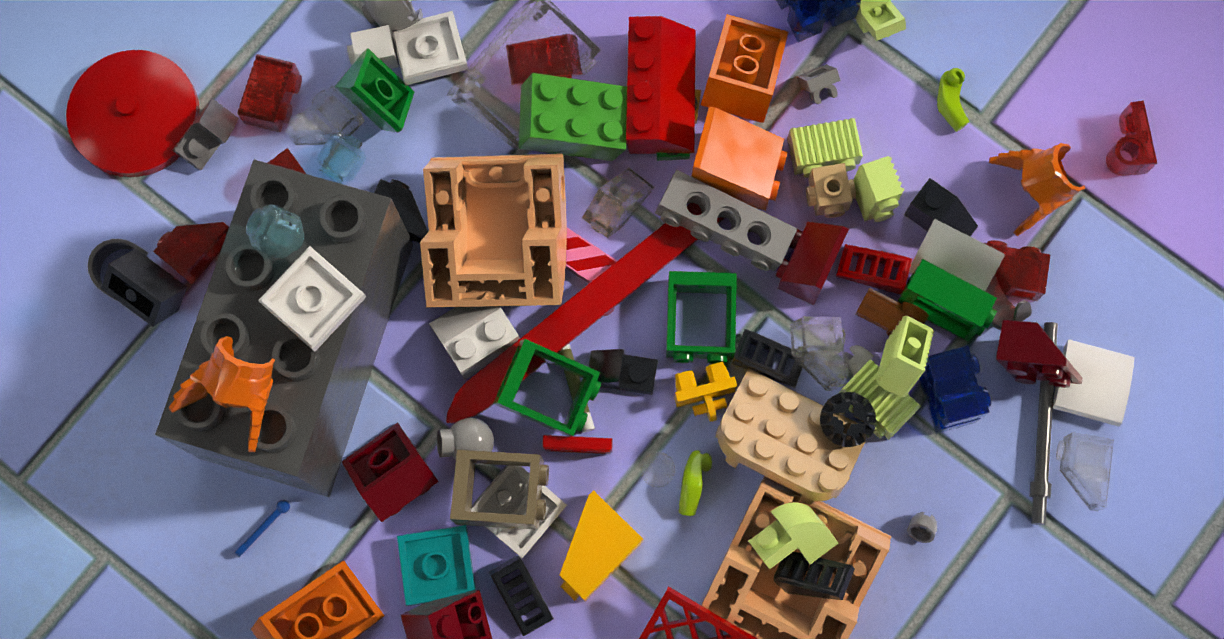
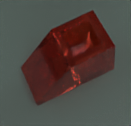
(1022, 271)

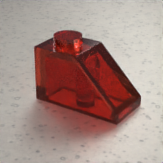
(191, 248)

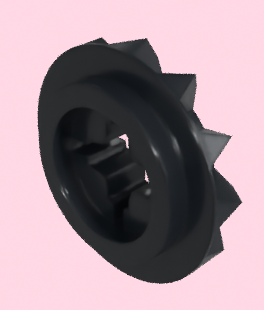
(857, 433)

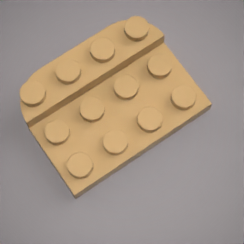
(783, 439)

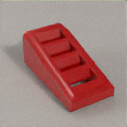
(889, 259)

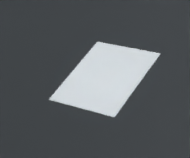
(959, 255)

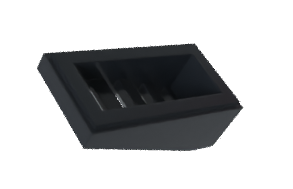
(773, 347)
(507, 568)
(793, 570)

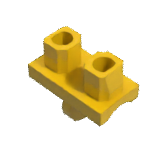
(719, 384)

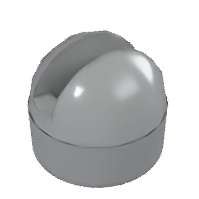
(860, 358)
(920, 534)

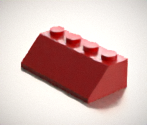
(660, 86)

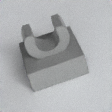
(819, 79)

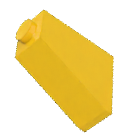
(597, 548)

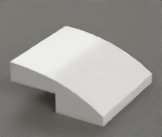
(1103, 386)
(509, 496)

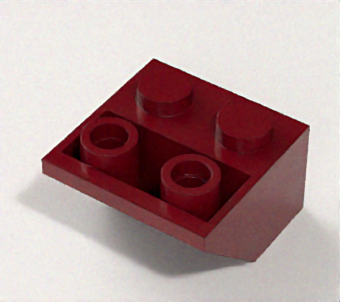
(1033, 356)
(448, 618)

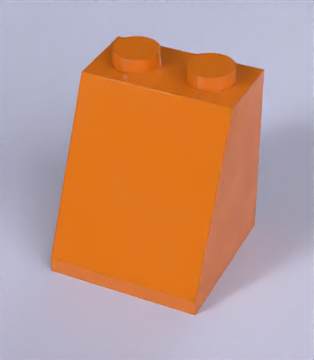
(739, 158)

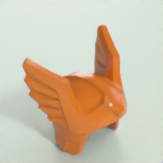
(1041, 178)
(230, 384)

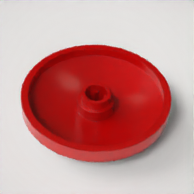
(131, 112)

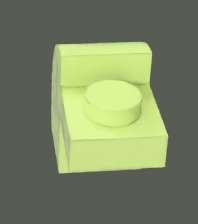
(880, 18)
(793, 529)

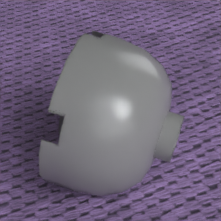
(395, 13)

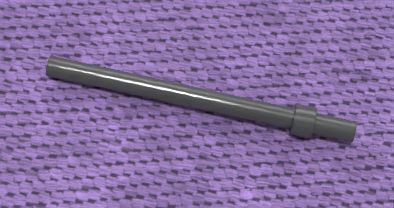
(1040, 488)

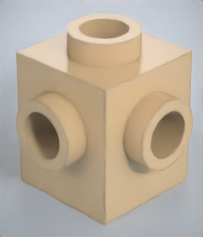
(830, 190)

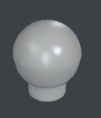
(465, 435)

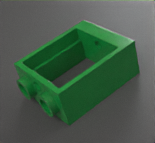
(702, 283)
(949, 301)
(587, 390)

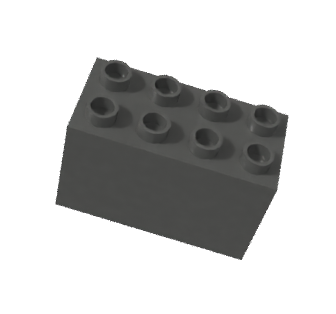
(311, 392)

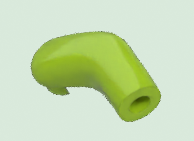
(949, 98)
(692, 482)

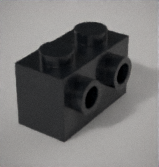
(143, 287)

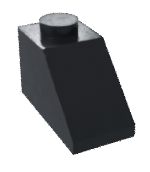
(939, 204)
(406, 207)

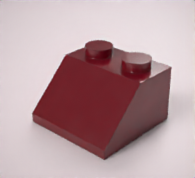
(811, 261)
(389, 472)

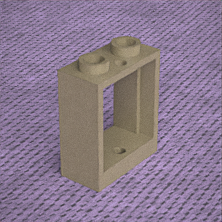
(464, 482)

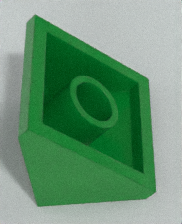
(377, 92)

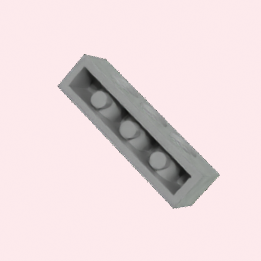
(774, 233)

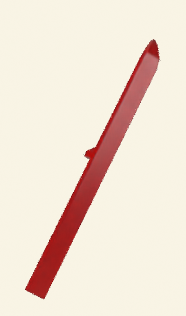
(578, 313)

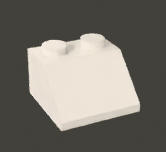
(474, 336)

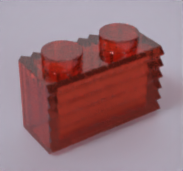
(547, 56)
(269, 93)

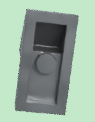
(206, 134)

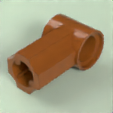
(887, 312)

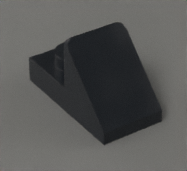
(624, 371)

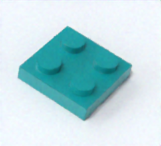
(435, 564)

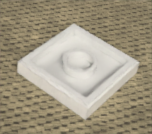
(430, 49)
(312, 298)

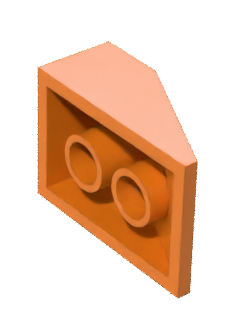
(745, 68)
(324, 609)

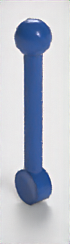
(282, 507)

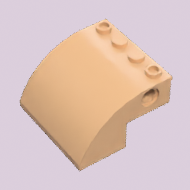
(495, 231)
(752, 600)

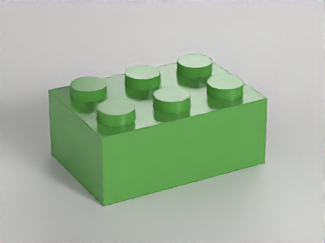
(573, 117)

